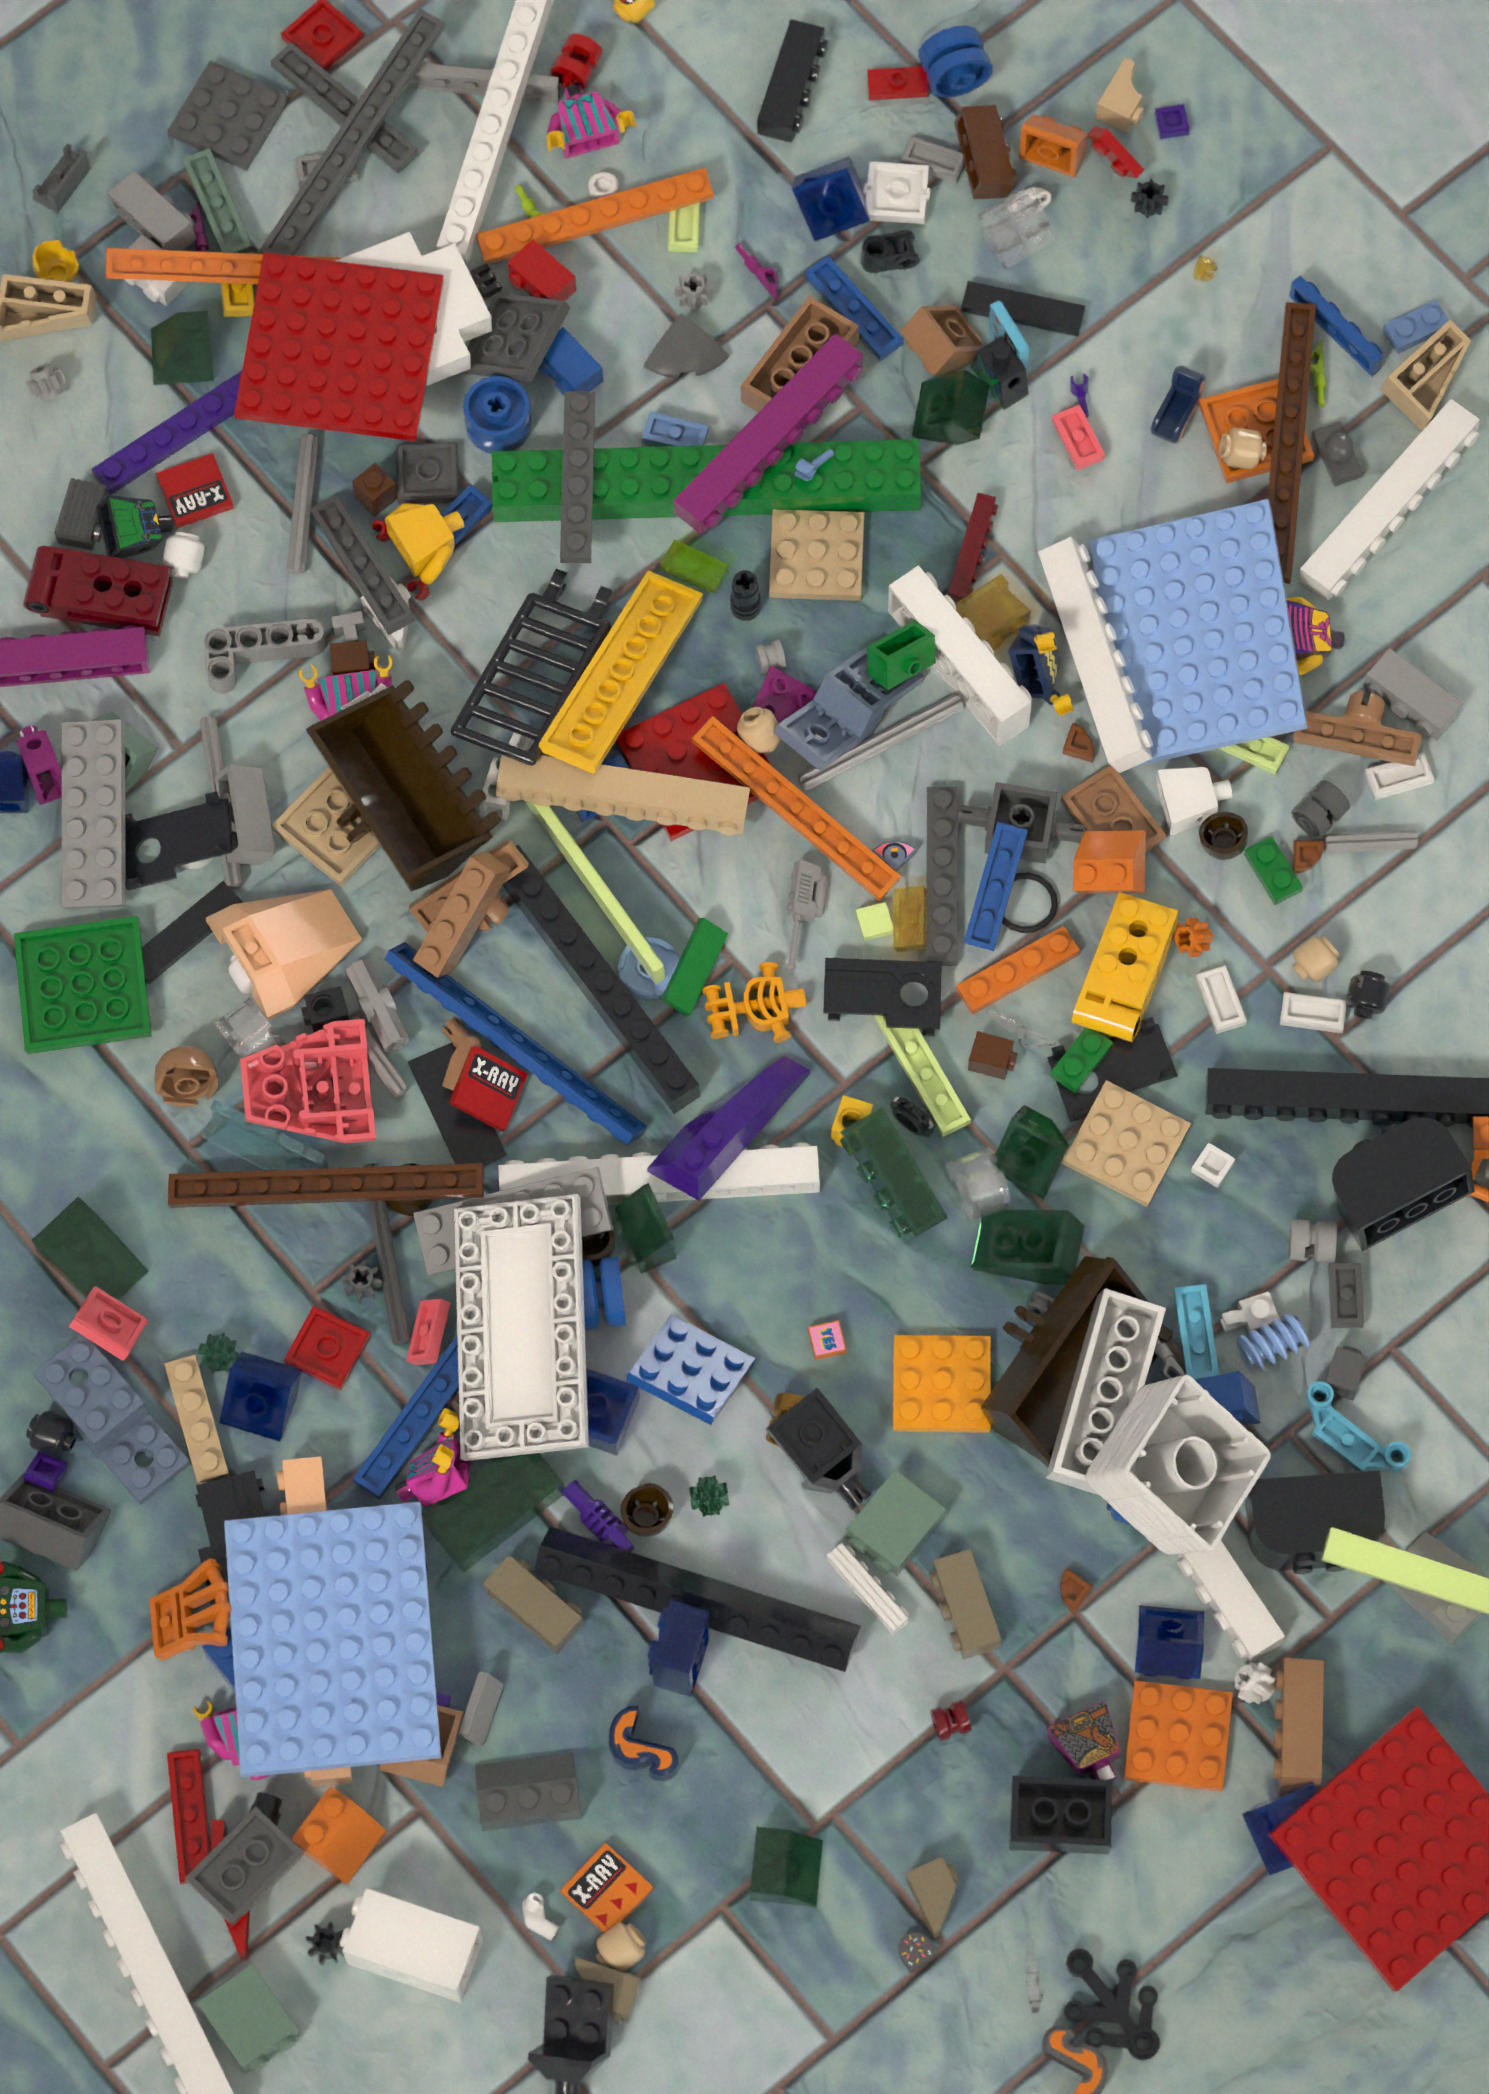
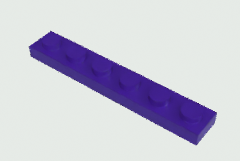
(168, 437)

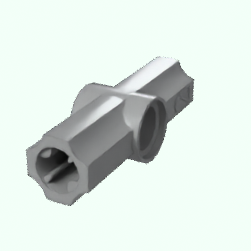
(377, 1005)

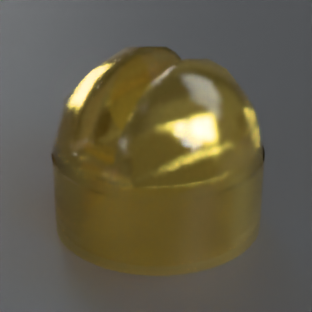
(1203, 269)

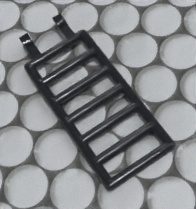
(547, 602)

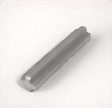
(1371, 841)
(384, 1066)

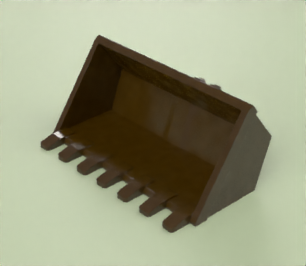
(402, 786)
(1036, 1385)

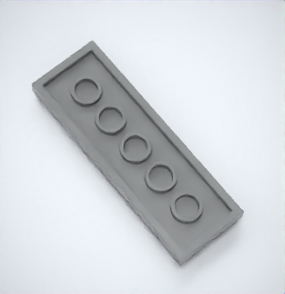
(93, 814)
(437, 1225)

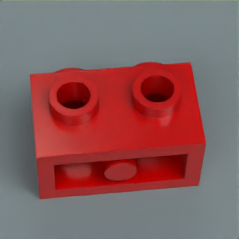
(540, 273)

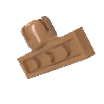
(1361, 732)
(429, 905)

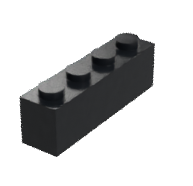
(791, 81)

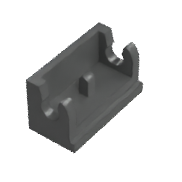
(62, 179)

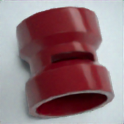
(943, 1723)

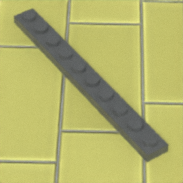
(354, 134)

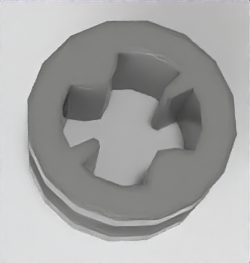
(1040, 1303)

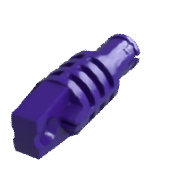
(598, 1517)

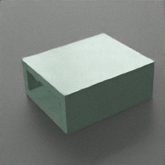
(895, 1523)
(249, 2019)

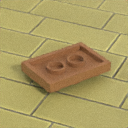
(1110, 805)

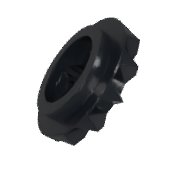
(912, 1117)

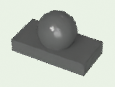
(1337, 453)

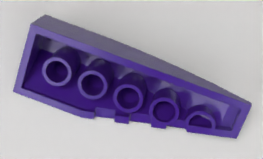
(723, 1131)

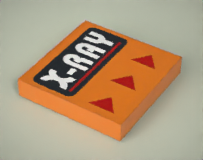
(606, 1889)

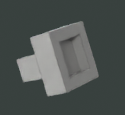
(348, 625)

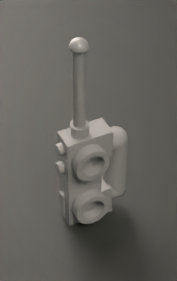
(800, 903)

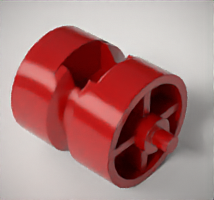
(577, 60)

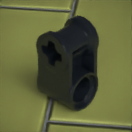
(891, 250)

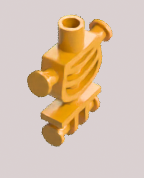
(784, 1000)

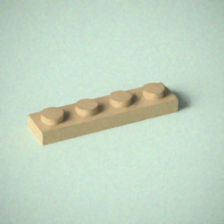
(196, 1419)

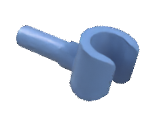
(806, 470)

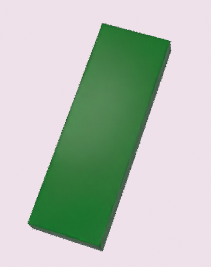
(694, 966)

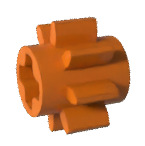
(1193, 937)

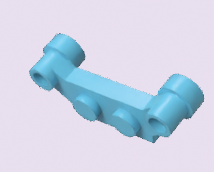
(1347, 1439)

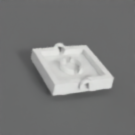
(897, 192)

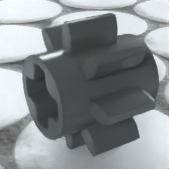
(365, 1273)

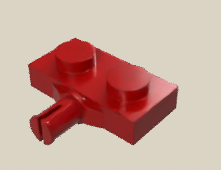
(1108, 146)

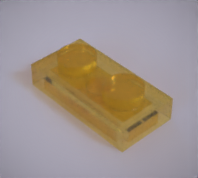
(910, 918)

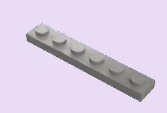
(476, 81)

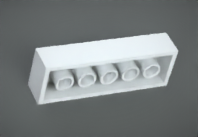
(962, 657)
(1105, 1381)

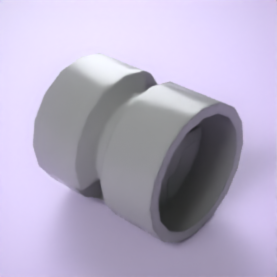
(1312, 1240)

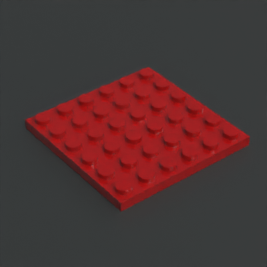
(339, 346)
(1396, 1848)

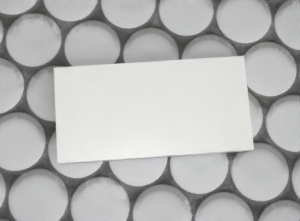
(520, 1328)

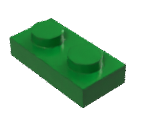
(1273, 870)
(1081, 1059)

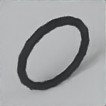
(1028, 929)

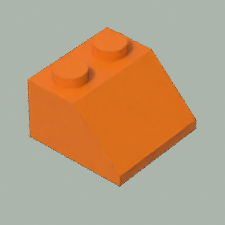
(1053, 144)
(1110, 863)
(338, 1835)

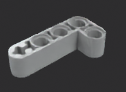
(264, 650)

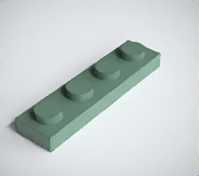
(216, 203)

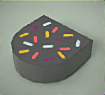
(916, 1950)

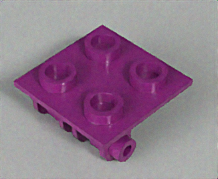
(783, 694)

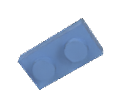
(1415, 326)
(672, 431)

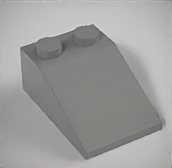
(1446, 1617)

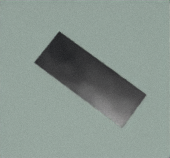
(464, 1135)

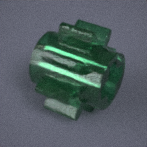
(218, 1352)
(709, 1496)

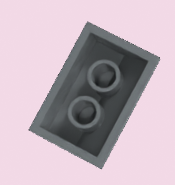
(51, 1522)
(527, 1791)

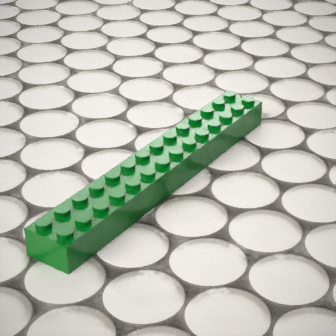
(648, 479)

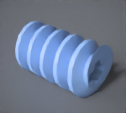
(1272, 1341)

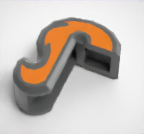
(1081, 2059)

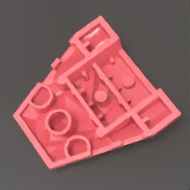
(313, 1084)

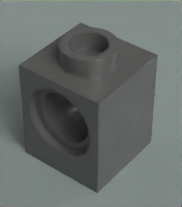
(1346, 1371)

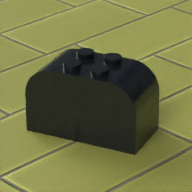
(1399, 1179)
(1294, 1514)

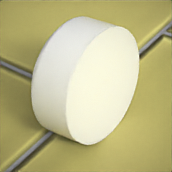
(602, 185)

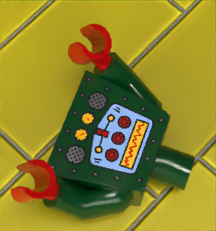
(25, 1609)

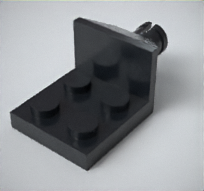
(821, 1448)
(574, 2031)

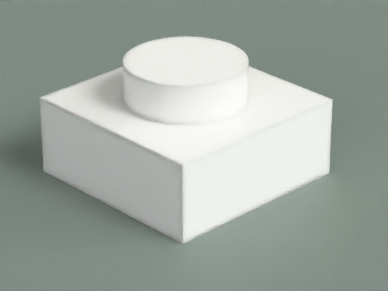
(1213, 1165)

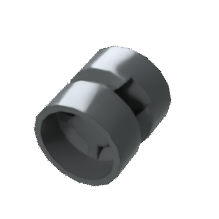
(1324, 806)

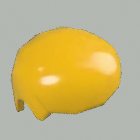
(54, 262)

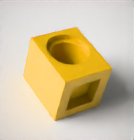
(849, 1110)

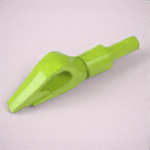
(527, 203)
(1319, 378)

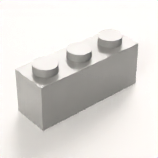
(151, 213)
(1413, 695)
(247, 814)

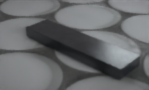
(1025, 308)
(185, 932)

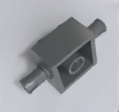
(1027, 805)

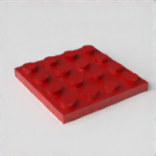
(666, 745)

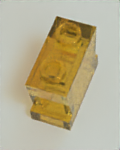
(994, 612)

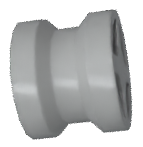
(770, 656)

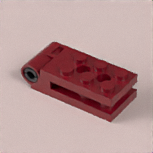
(73, 583)

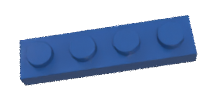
(852, 304)
(1345, 333)
(995, 886)

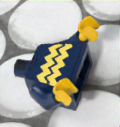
(1037, 664)

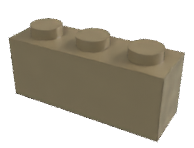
(534, 1603)
(965, 1604)

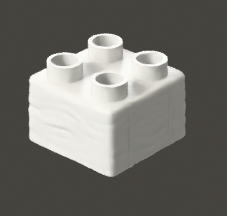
(1177, 1466)

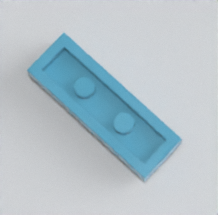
(1196, 1331)

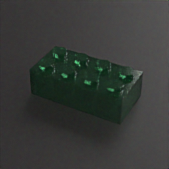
(893, 1175)
(493, 1506)

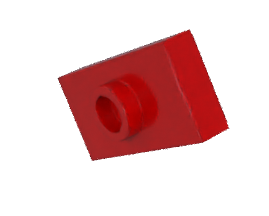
(897, 83)

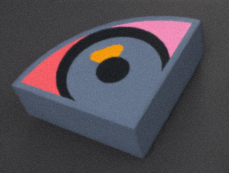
(895, 853)

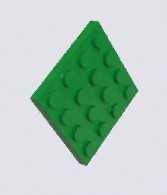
(82, 985)

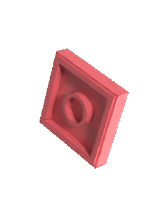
(108, 1323)

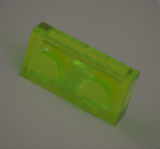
(694, 566)

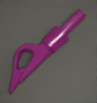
(201, 242)
(760, 272)

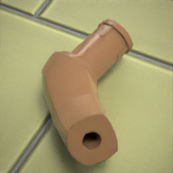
(463, 1042)

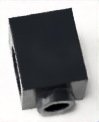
(329, 998)

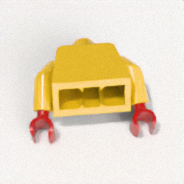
(422, 540)

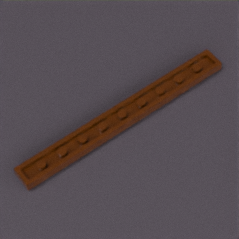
(1290, 427)
(326, 1185)

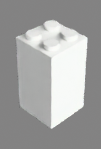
(411, 1944)

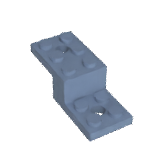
(841, 712)
(111, 1418)

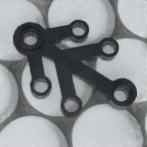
(1115, 2009)

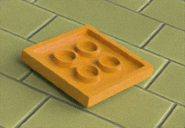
(940, 1383)

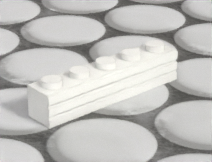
(868, 1588)

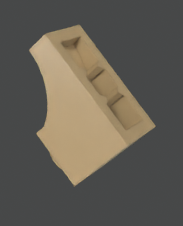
(1120, 102)

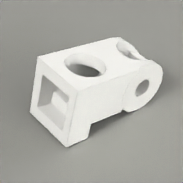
(493, 802)

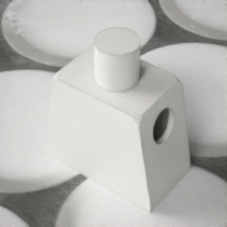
(1189, 796)

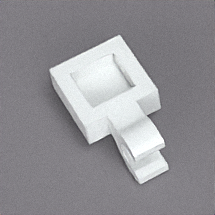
(1251, 1313)

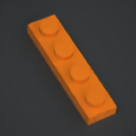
(1017, 970)

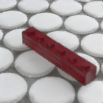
(972, 546)

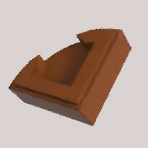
(1078, 744)
(1306, 854)
(1073, 1590)

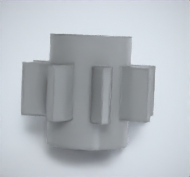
(693, 282)
(46, 381)

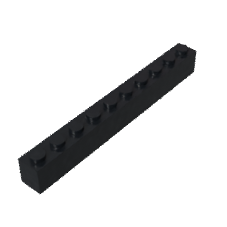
(602, 987)
(1344, 1096)
(730, 1607)

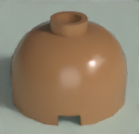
(185, 1076)

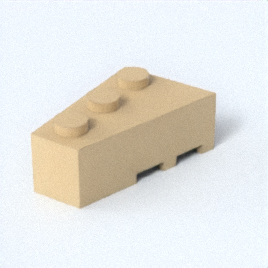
(42, 306)
(1424, 376)

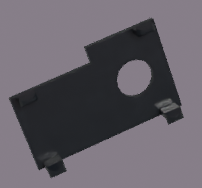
(183, 837)
(875, 989)
(1125, 1065)
(223, 1501)

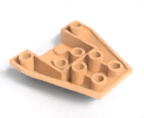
(286, 944)

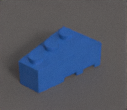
(1234, 1394)

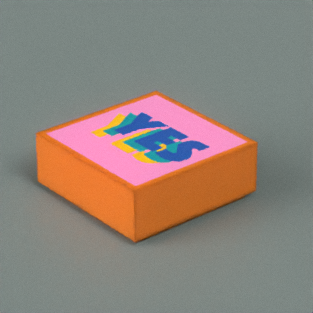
(827, 1340)

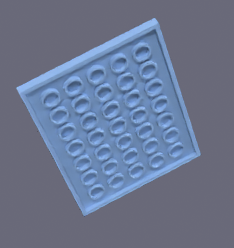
(1203, 629)
(331, 1639)

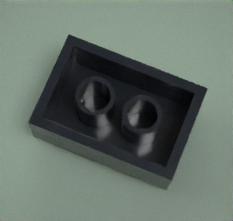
(1061, 1815)

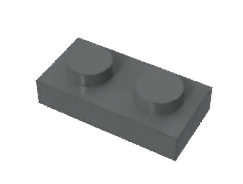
(1345, 1295)

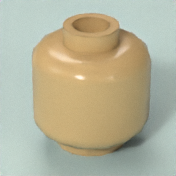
(1242, 448)
(757, 730)
(1315, 958)
(620, 1947)

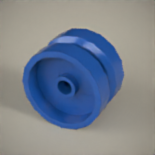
(955, 61)
(497, 414)
(603, 1293)

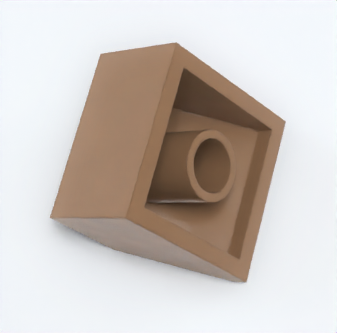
(942, 339)
(432, 1770)

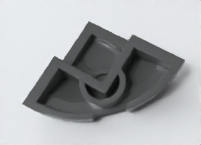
(685, 350)

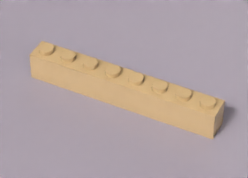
(626, 793)

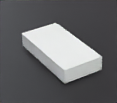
(1396, 778)
(1221, 999)
(1313, 1012)

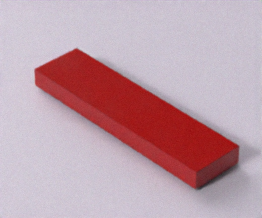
(188, 1809)

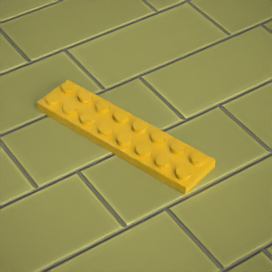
(620, 672)

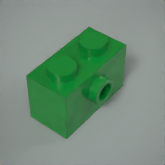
(901, 655)

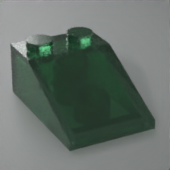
(1029, 1245)
(88, 1252)

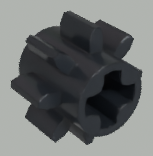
(1149, 206)
(321, 1951)

